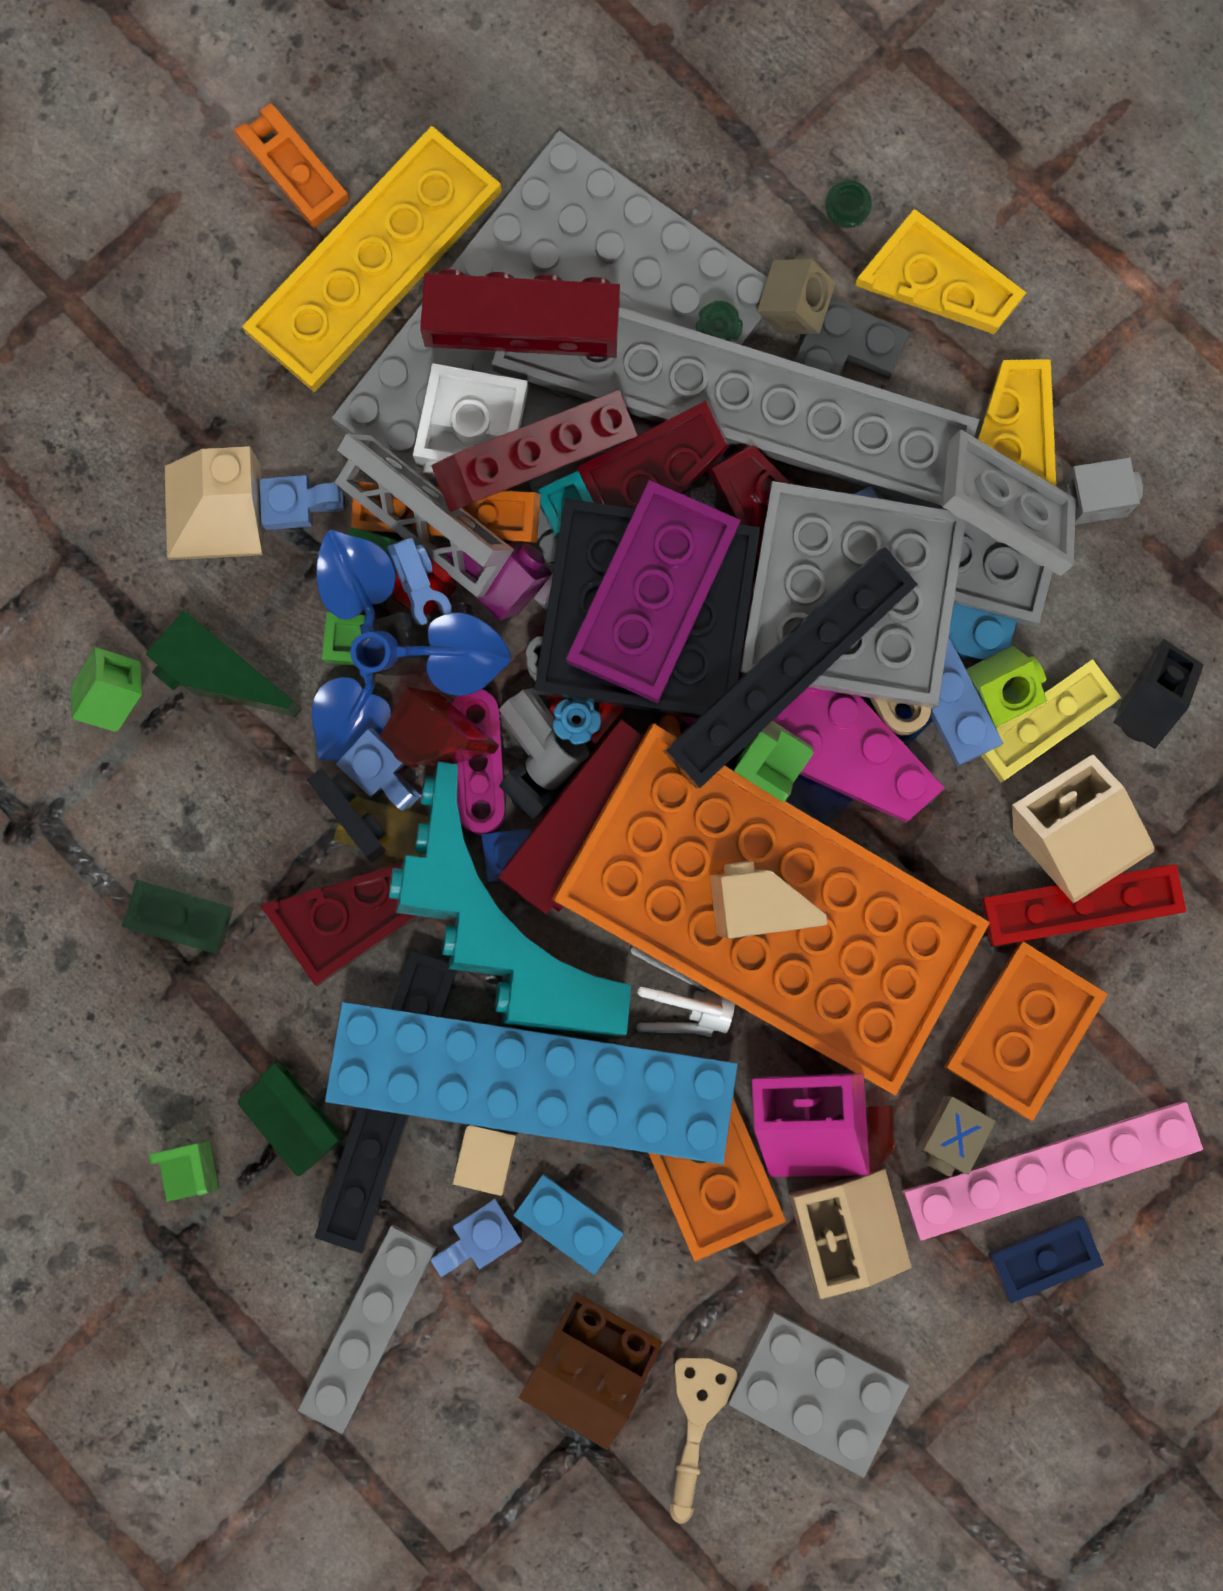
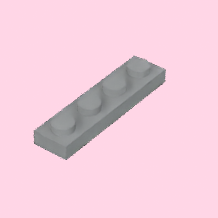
(367, 1329)

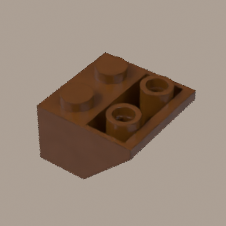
(591, 1371)

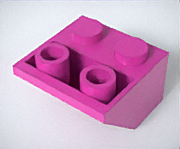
(812, 1124)

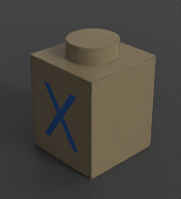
(954, 1136)

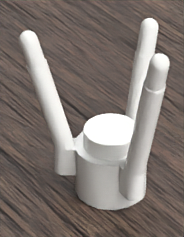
(705, 1007)

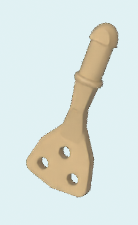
(698, 1415)

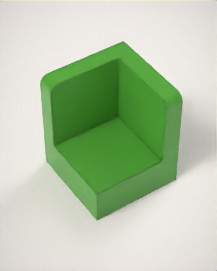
(106, 689)
(774, 760)
(187, 1170)

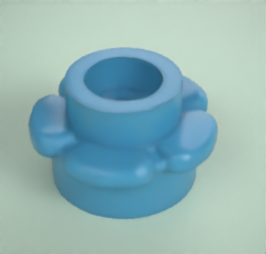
(580, 732)

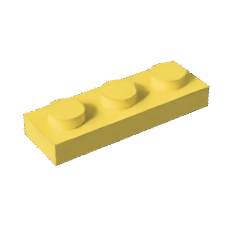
(1067, 709)

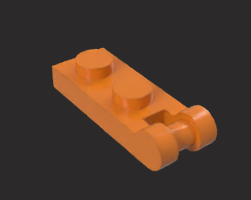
(292, 166)

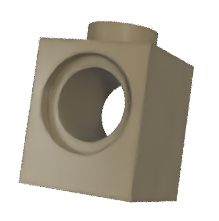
(796, 296)

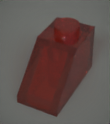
(432, 731)

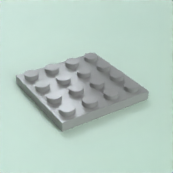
(815, 544)

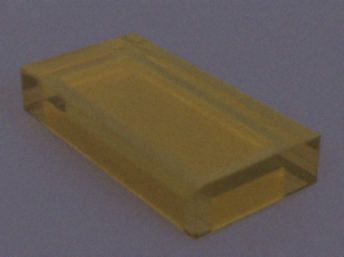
(397, 824)

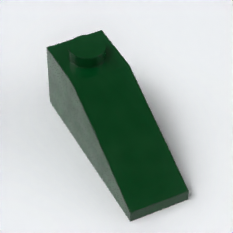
(209, 668)

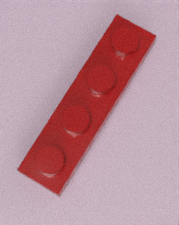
(1051, 913)

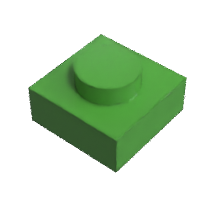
(339, 637)

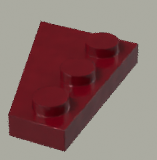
(337, 922)

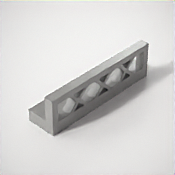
(428, 506)

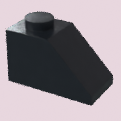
(1159, 695)

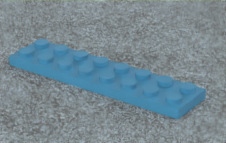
(532, 1083)

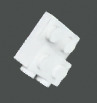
(464, 411)

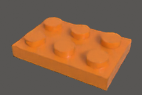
(1025, 1031)
(720, 1201)

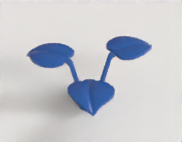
(461, 649)

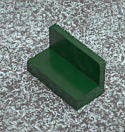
(290, 1119)

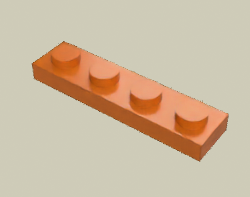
(506, 514)

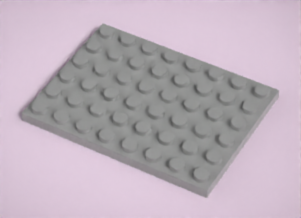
(575, 223)

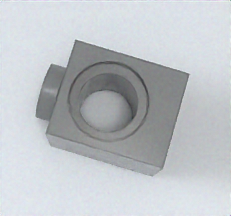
(1104, 490)

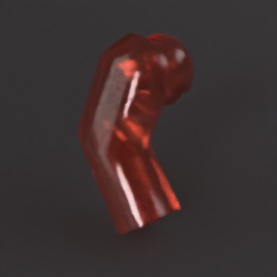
(881, 1137)

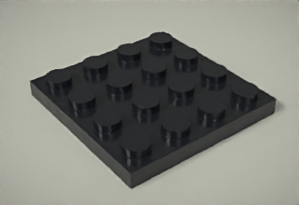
(712, 651)

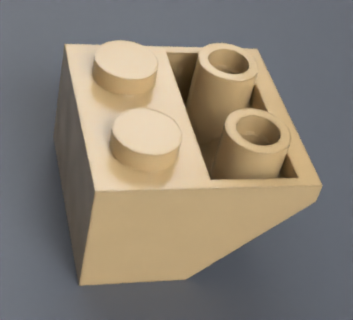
(1081, 828)
(850, 1233)

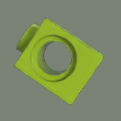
(1024, 693)

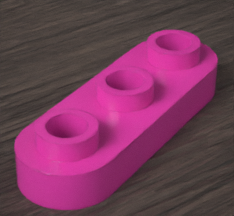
(483, 785)

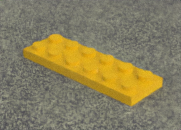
(372, 259)

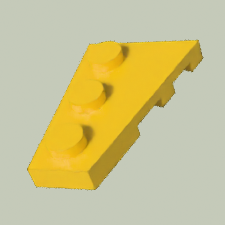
(941, 276)

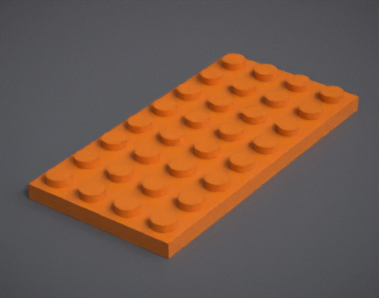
(848, 989)

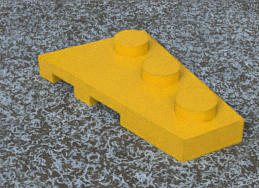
(1021, 416)

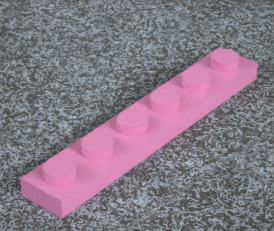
(1052, 1170)

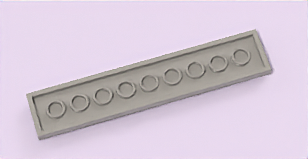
(763, 402)

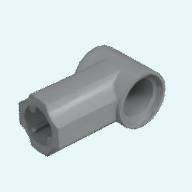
(550, 758)

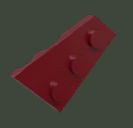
(668, 454)
(745, 486)

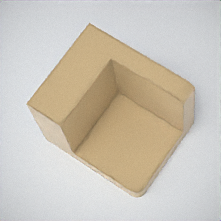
(485, 1160)

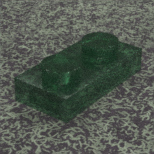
(177, 917)

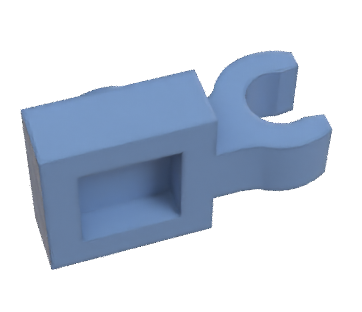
(291, 501)
(412, 569)
(375, 768)
(482, 1236)

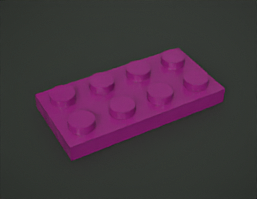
(653, 591)

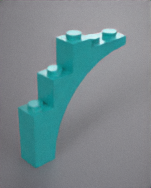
(445, 885)

